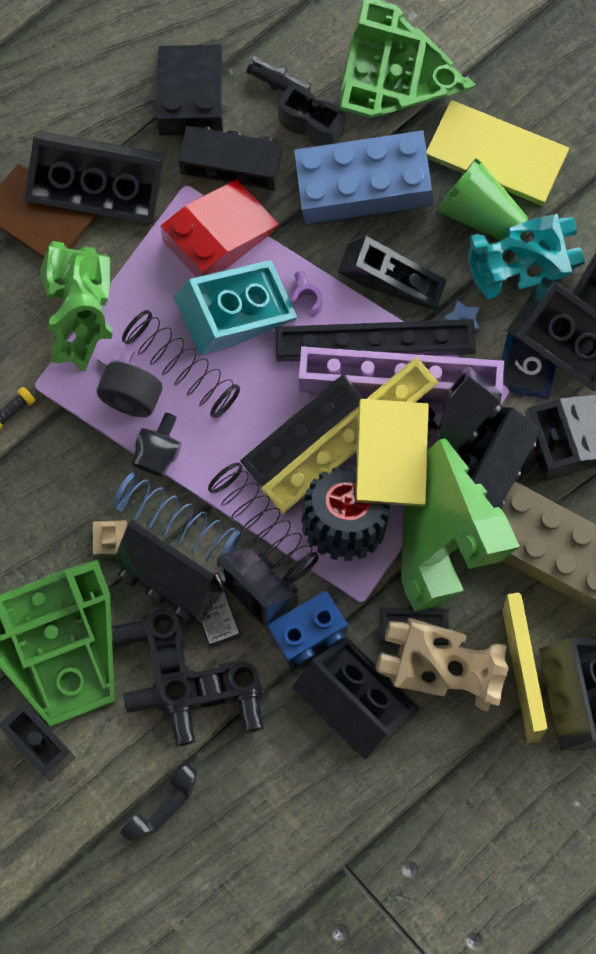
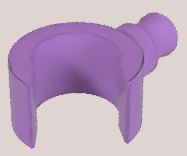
(305, 288)

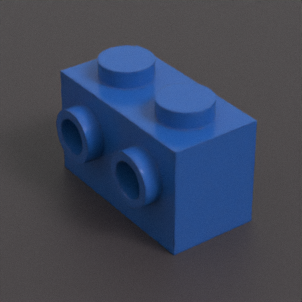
(308, 629)

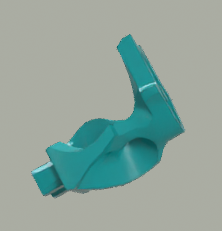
(545, 250)

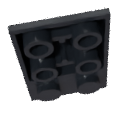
(566, 436)

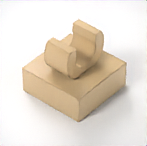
(107, 537)

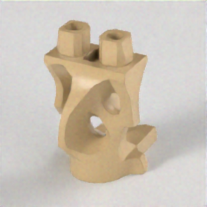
(482, 669)

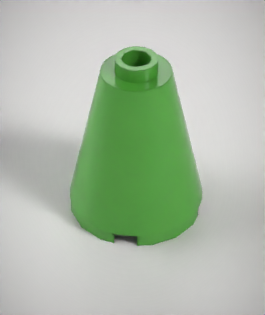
(482, 203)

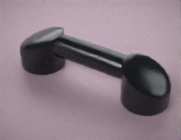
(140, 827)

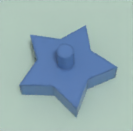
(463, 312)

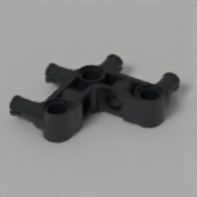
(202, 688)

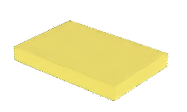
(391, 452)

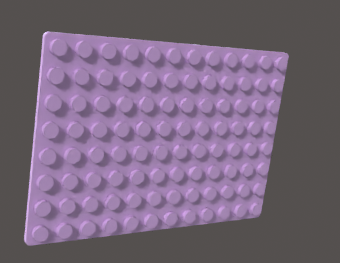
(265, 400)

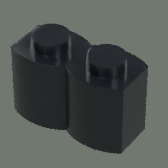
(304, 114)

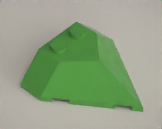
(394, 65)

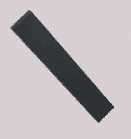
(408, 337)

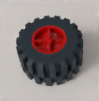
(337, 521)

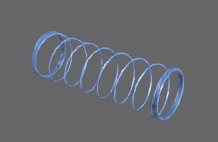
(234, 538)

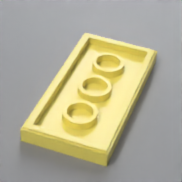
(515, 157)
(524, 668)

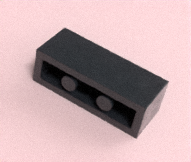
(230, 157)

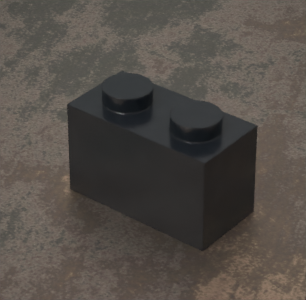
(37, 741)

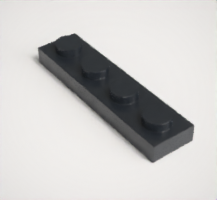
(302, 430)

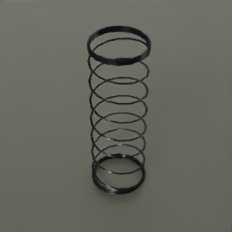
(145, 324)
(288, 578)

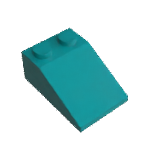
(234, 306)

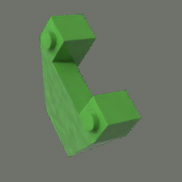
(452, 518)

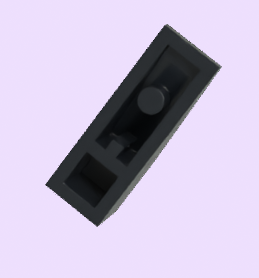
(391, 273)

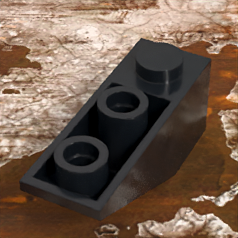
(466, 408)

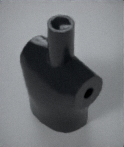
(156, 448)

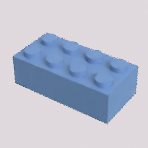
(364, 177)

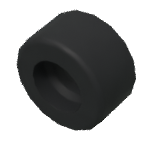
(129, 389)

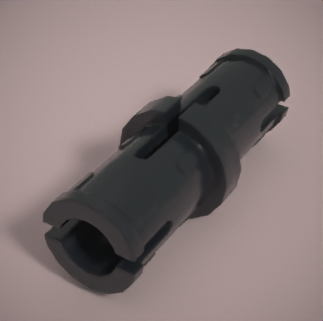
(277, 77)

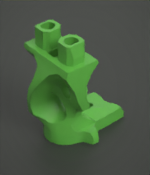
(83, 284)

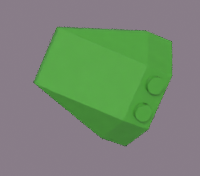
(60, 642)

